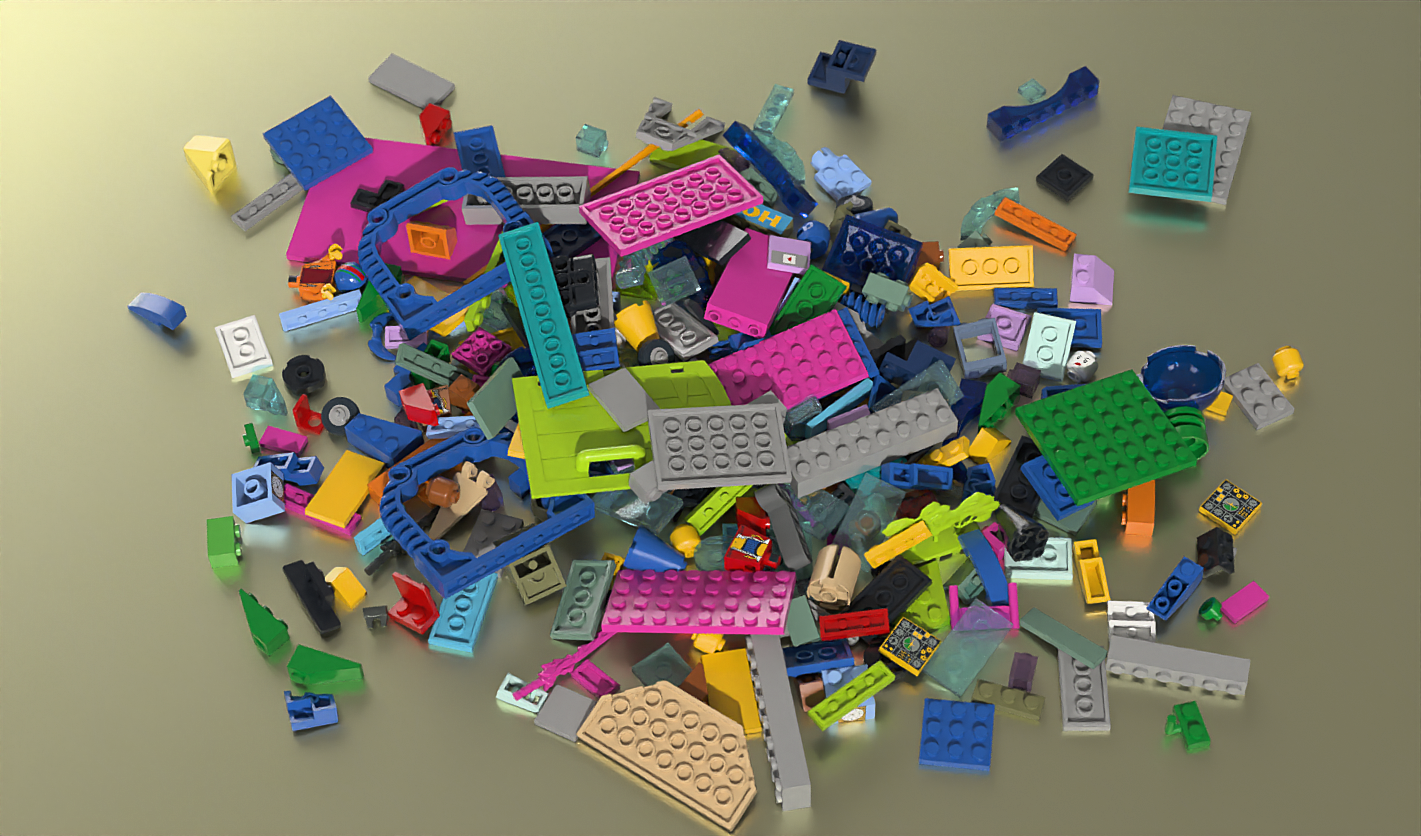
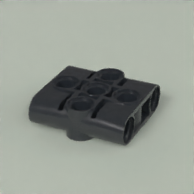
(573, 275)

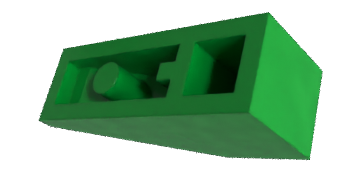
(371, 300)
(320, 667)

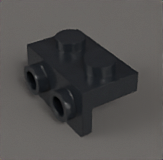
(1215, 552)

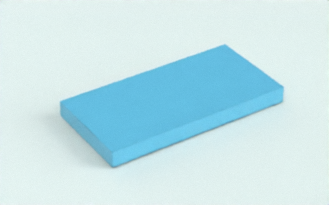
(463, 616)

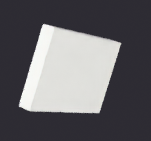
(243, 346)

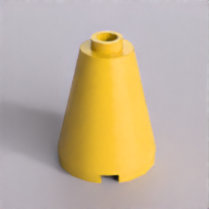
(637, 324)

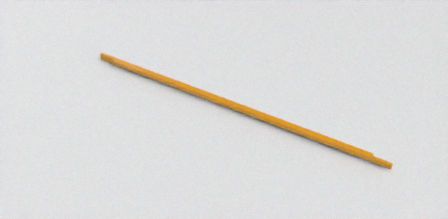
(607, 180)

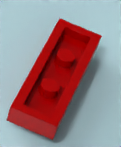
(854, 624)

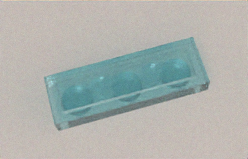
(773, 109)

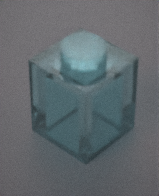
(592, 140)

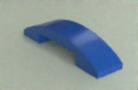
(986, 566)

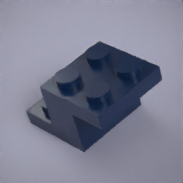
(837, 69)
(922, 356)

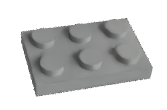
(1258, 396)
(489, 528)

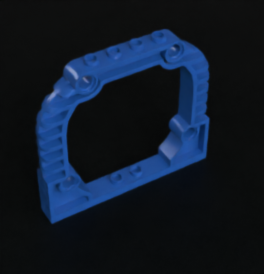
(419, 312)
(456, 570)

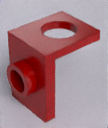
(303, 415)

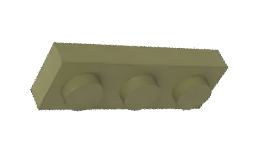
(1008, 699)

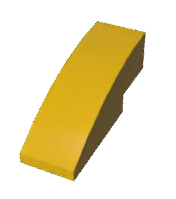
(1090, 571)

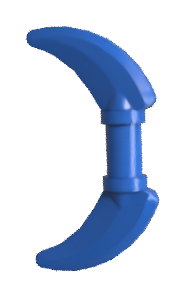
(375, 343)

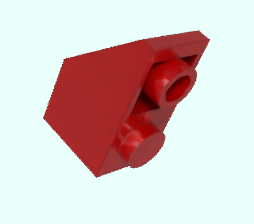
(434, 123)
(419, 405)
(752, 515)

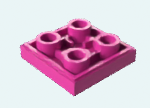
(481, 351)

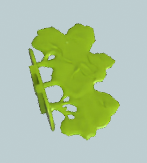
(944, 526)

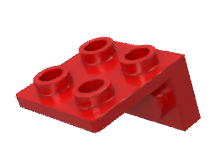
(415, 607)

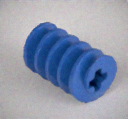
(868, 313)

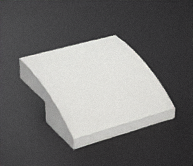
(1130, 620)

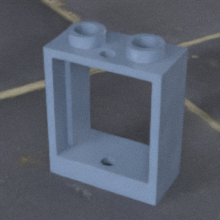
(984, 366)

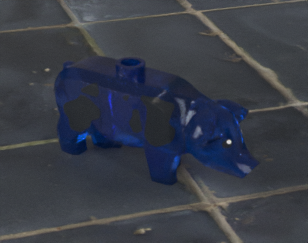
(679, 249)

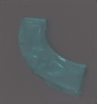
(785, 154)
(984, 210)

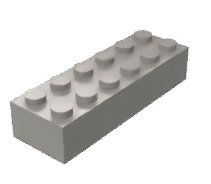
(543, 198)

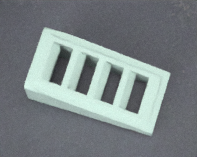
(517, 683)

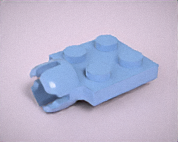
(838, 174)

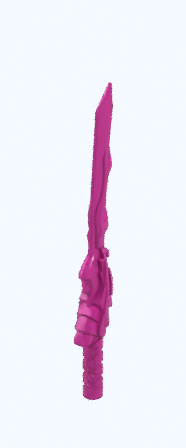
(561, 666)

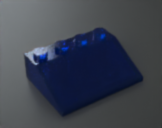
(873, 249)

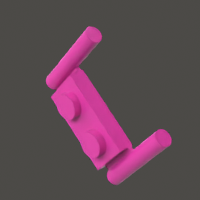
(1009, 612)

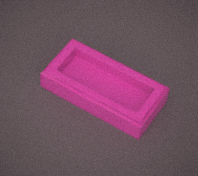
(283, 441)
(1244, 602)
(594, 679)

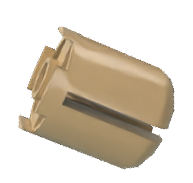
(834, 577)

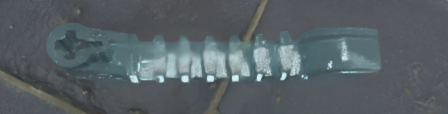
(633, 268)

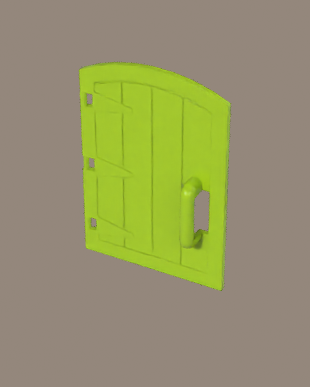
(571, 435)

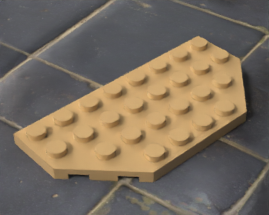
(676, 747)

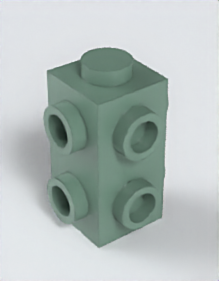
(887, 292)

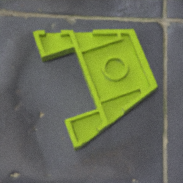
(931, 608)

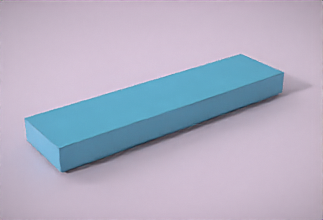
(841, 406)

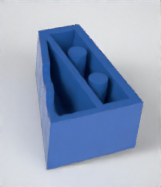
(383, 439)

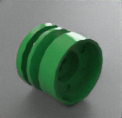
(1191, 427)

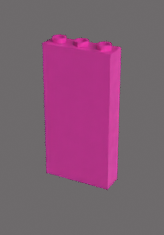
(748, 290)

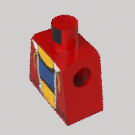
(750, 552)

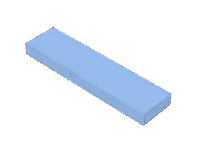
(320, 310)

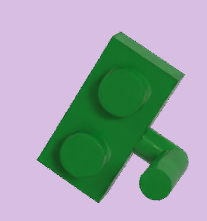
(1189, 724)

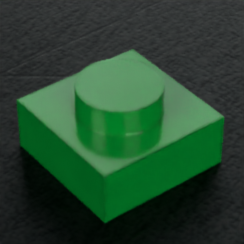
(250, 438)

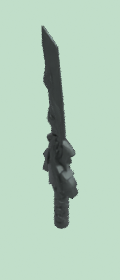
(393, 547)

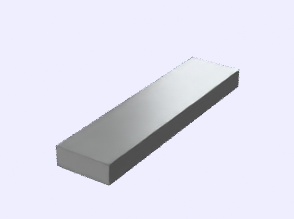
(267, 202)

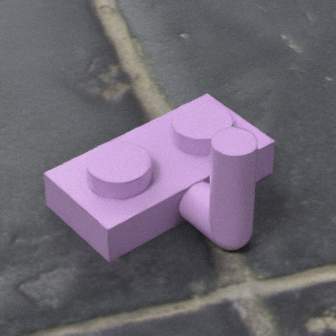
(395, 336)

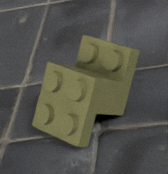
(534, 573)

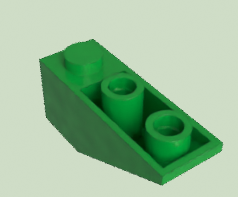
(998, 398)
(266, 630)

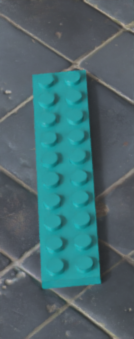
(543, 315)

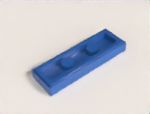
(1026, 298)

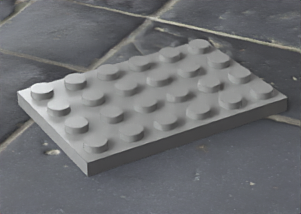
(1212, 119)
(718, 446)

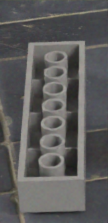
(870, 442)
(779, 721)

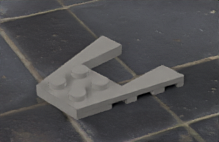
(671, 136)

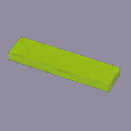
(851, 695)

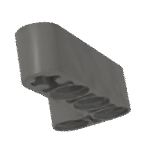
(785, 525)

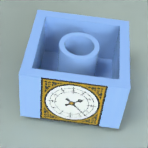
(258, 492)
(837, 678)

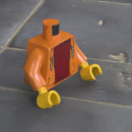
(317, 278)

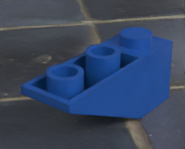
(1176, 588)

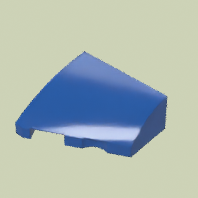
(937, 314)
(979, 479)
(310, 710)

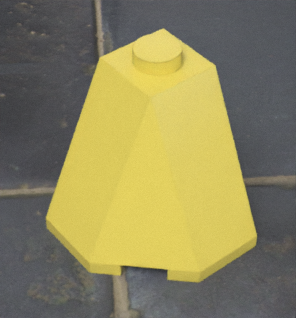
(210, 159)

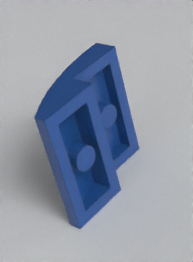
(597, 349)

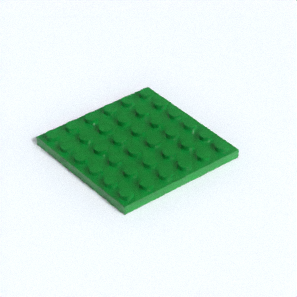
(1105, 437)

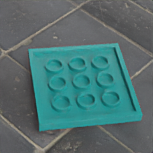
(1173, 164)

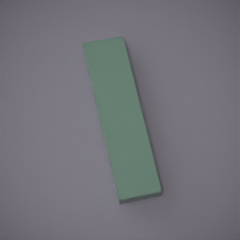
(428, 365)
(1063, 638)

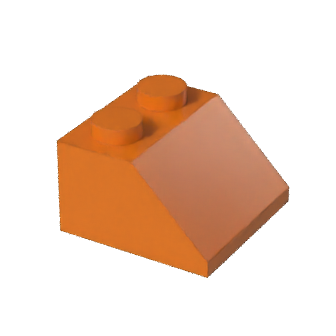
(431, 239)

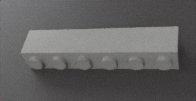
(1178, 665)

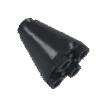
(1021, 534)

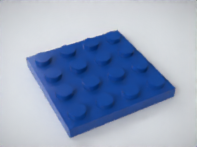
(317, 143)

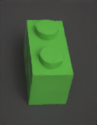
(222, 541)

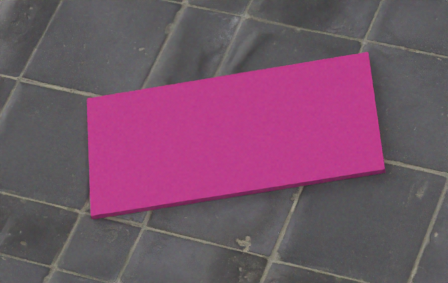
(331, 220)

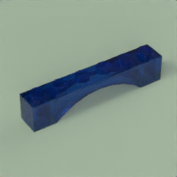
(1011, 120)
(788, 188)
(964, 411)

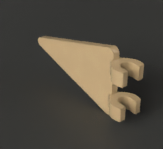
(470, 495)

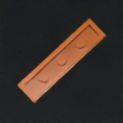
(1035, 224)

